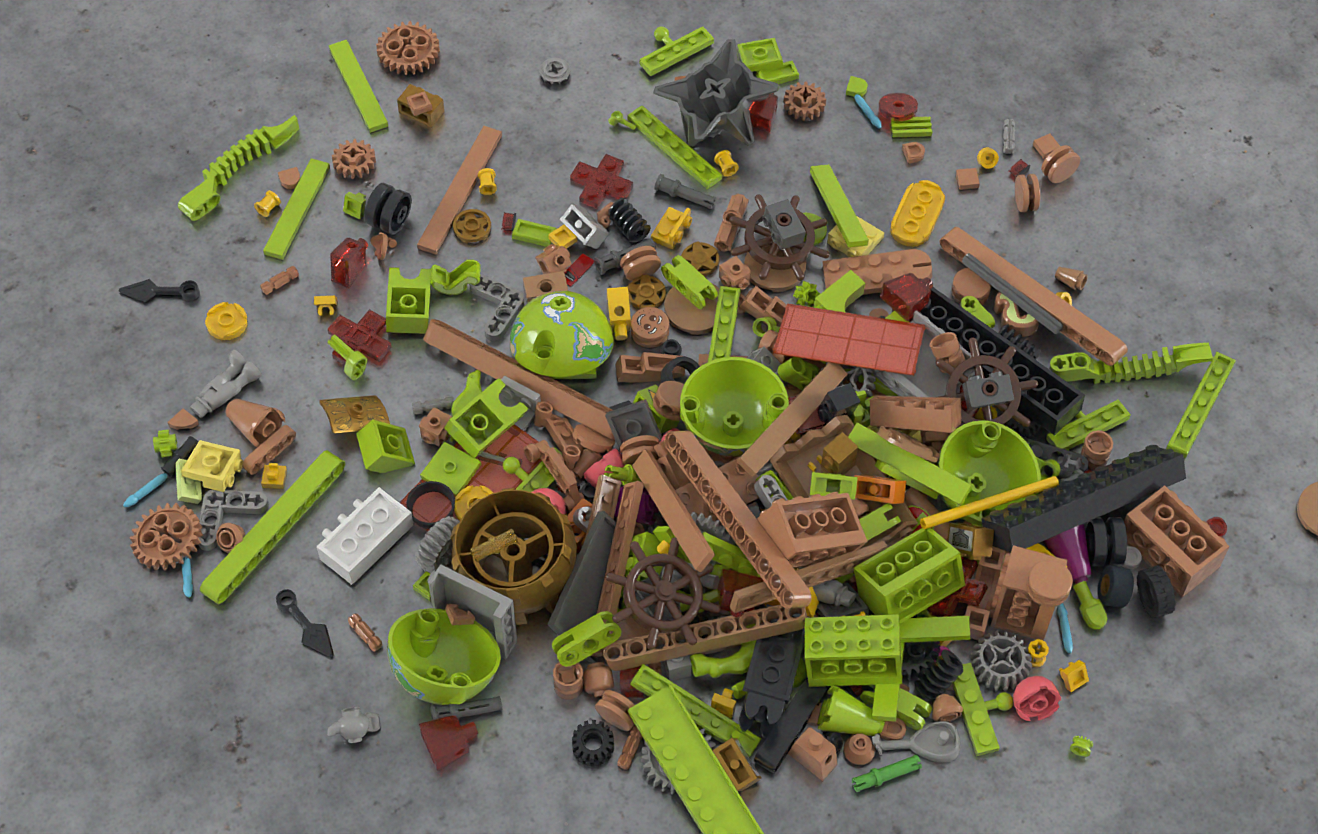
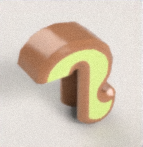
(1023, 325)

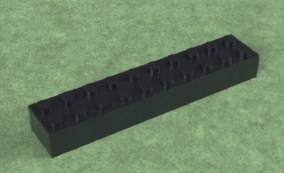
(1049, 404)
(1085, 497)

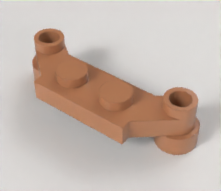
(561, 432)
(555, 464)

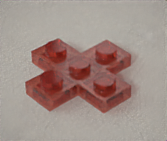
(601, 181)
(361, 336)
(971, 593)

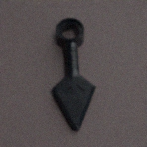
(147, 289)
(314, 634)

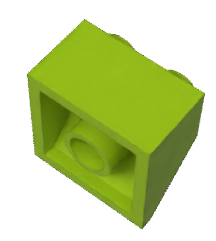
(384, 447)

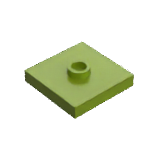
(760, 54)
(451, 468)

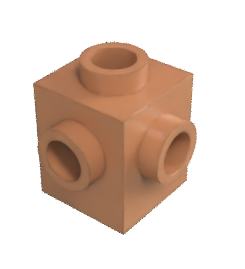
(553, 259)
(734, 274)
(433, 426)

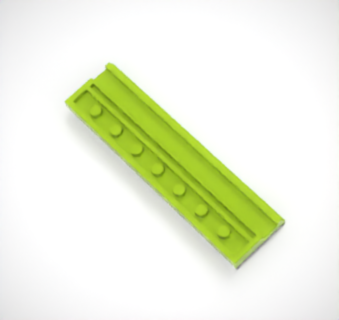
(692, 765)

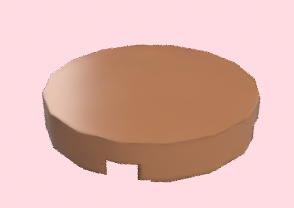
(592, 440)

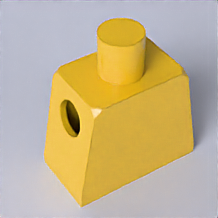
(619, 311)

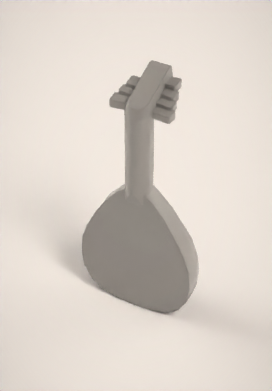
(935, 742)

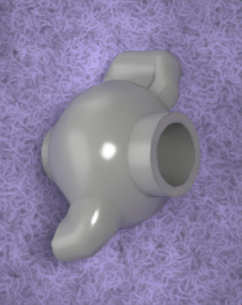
(354, 724)

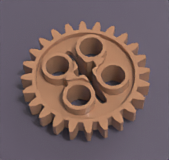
(408, 48)
(170, 522)

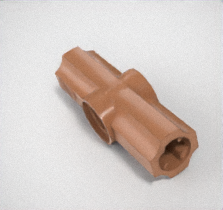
(728, 231)

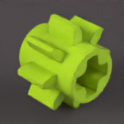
(806, 294)
(165, 443)

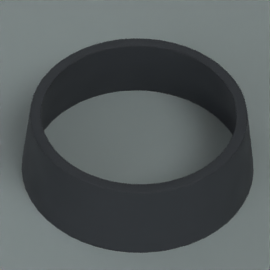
(426, 487)

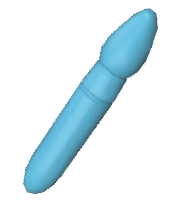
(868, 111)
(133, 499)
(187, 577)
(1065, 628)

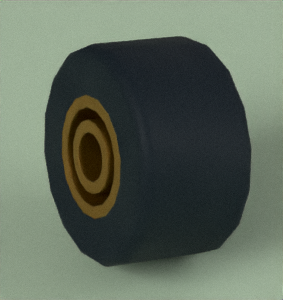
(1115, 586)

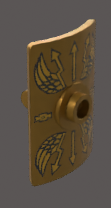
(353, 412)

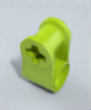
(977, 310)
(797, 372)

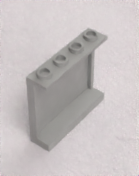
(928, 379)
(488, 606)

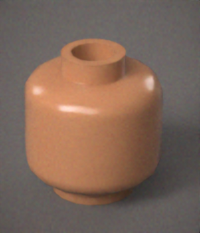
(598, 679)

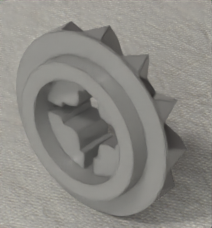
(559, 66)

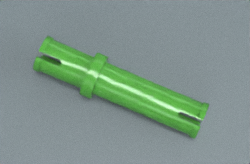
(883, 774)

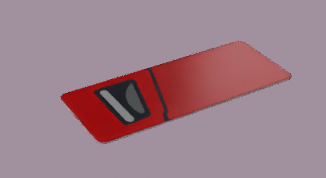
(578, 268)

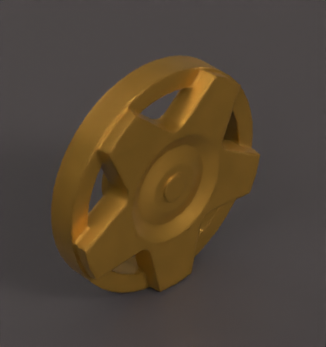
(472, 227)
(701, 257)
(646, 292)

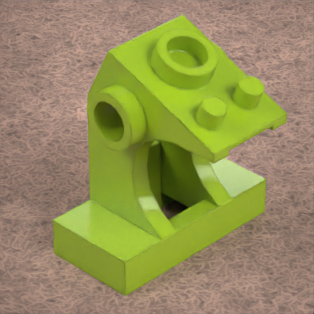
(827, 483)

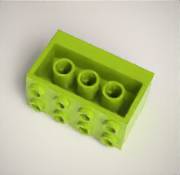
(910, 575)
(853, 650)

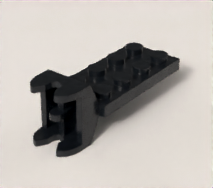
(771, 678)

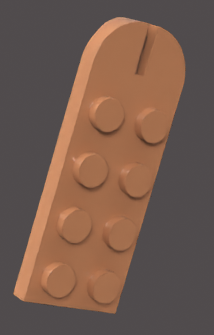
(879, 268)

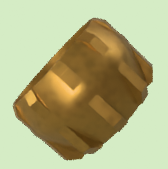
(531, 518)

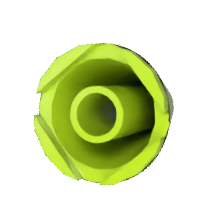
(847, 715)

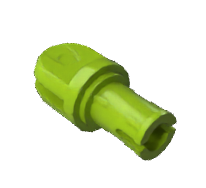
(625, 475)
(1091, 607)

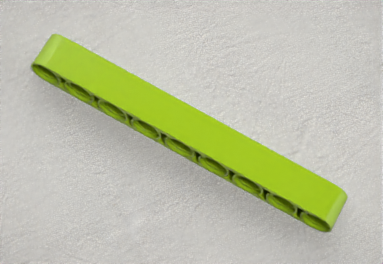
(272, 527)

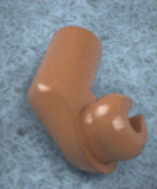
(602, 215)

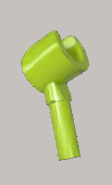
(617, 117)

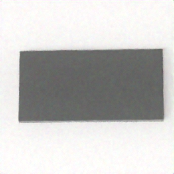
(584, 587)

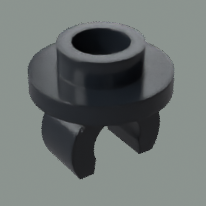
(835, 739)

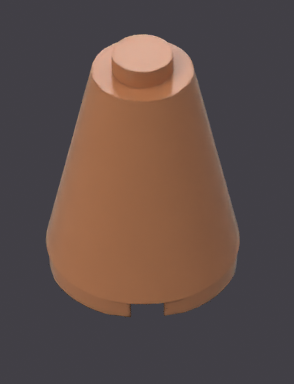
(254, 420)

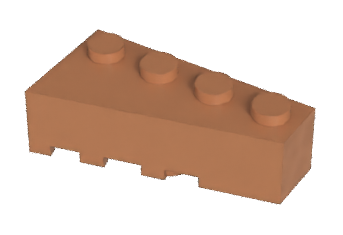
(916, 413)

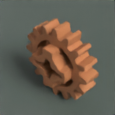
(814, 100)
(353, 158)

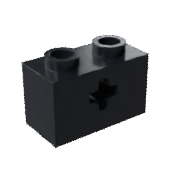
(838, 403)

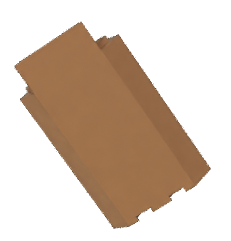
(792, 467)

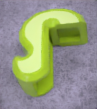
(457, 280)

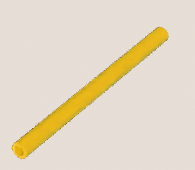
(989, 502)

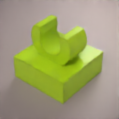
(354, 204)

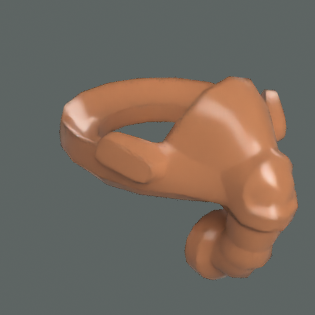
(381, 242)

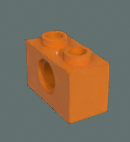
(880, 489)

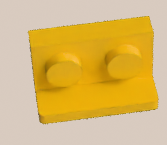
(671, 227)

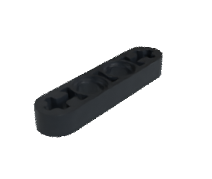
(1048, 450)

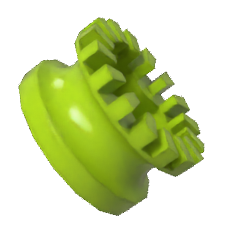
(1081, 746)

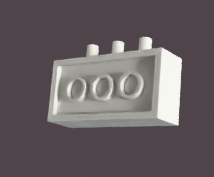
(364, 535)

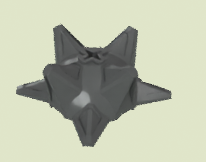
(718, 96)

